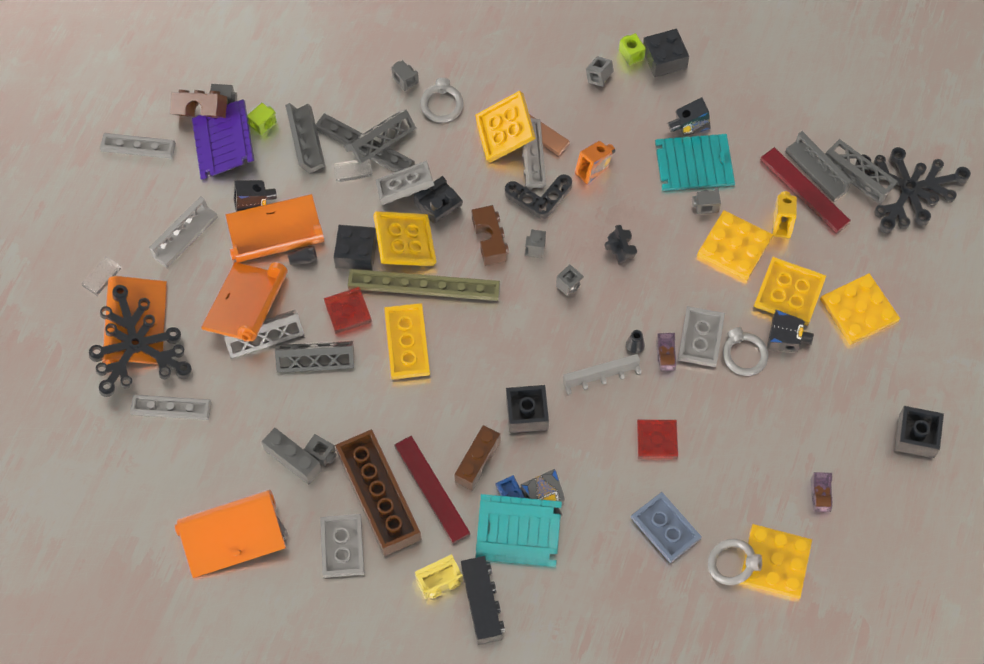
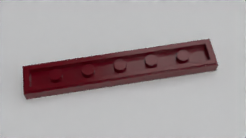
(805, 190)
(432, 490)

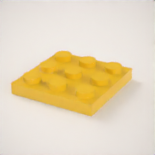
(505, 126)
(404, 238)
(735, 245)
(790, 290)
(859, 309)
(783, 560)

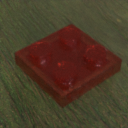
(347, 310)
(657, 439)

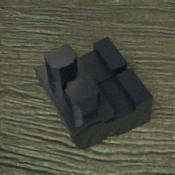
(437, 200)

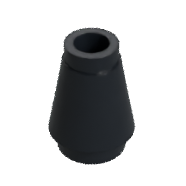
(303, 256)
(635, 342)

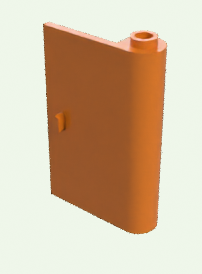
(274, 228)
(137, 288)
(250, 299)
(219, 534)

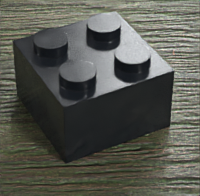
(665, 52)
(355, 247)
(527, 408)
(919, 432)

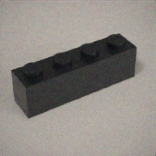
(481, 600)

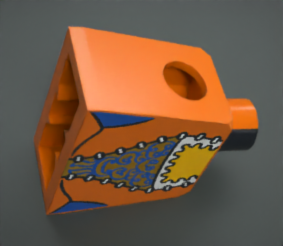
(593, 161)

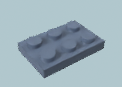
(666, 527)

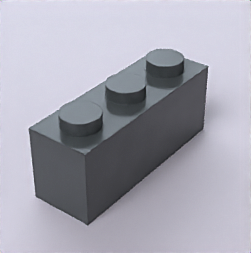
(291, 455)

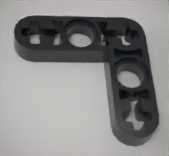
(539, 202)

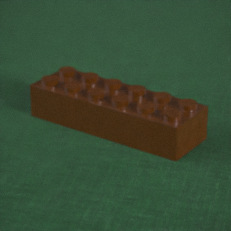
(378, 492)

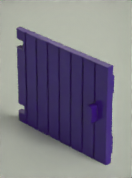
(223, 141)

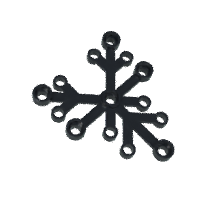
(930, 182)
(129, 322)

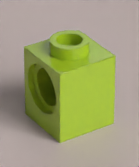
(632, 48)
(262, 118)

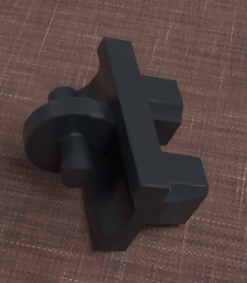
(618, 244)

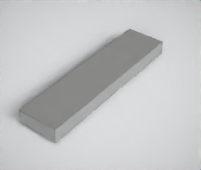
(137, 145)
(171, 407)

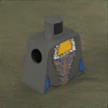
(544, 488)

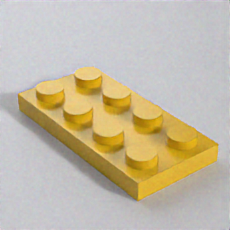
(407, 341)

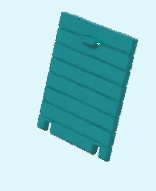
(695, 162)
(518, 530)

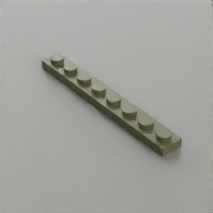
(424, 284)

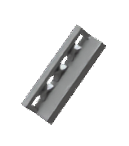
(183, 232)
(269, 324)

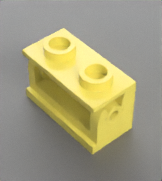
(439, 577)

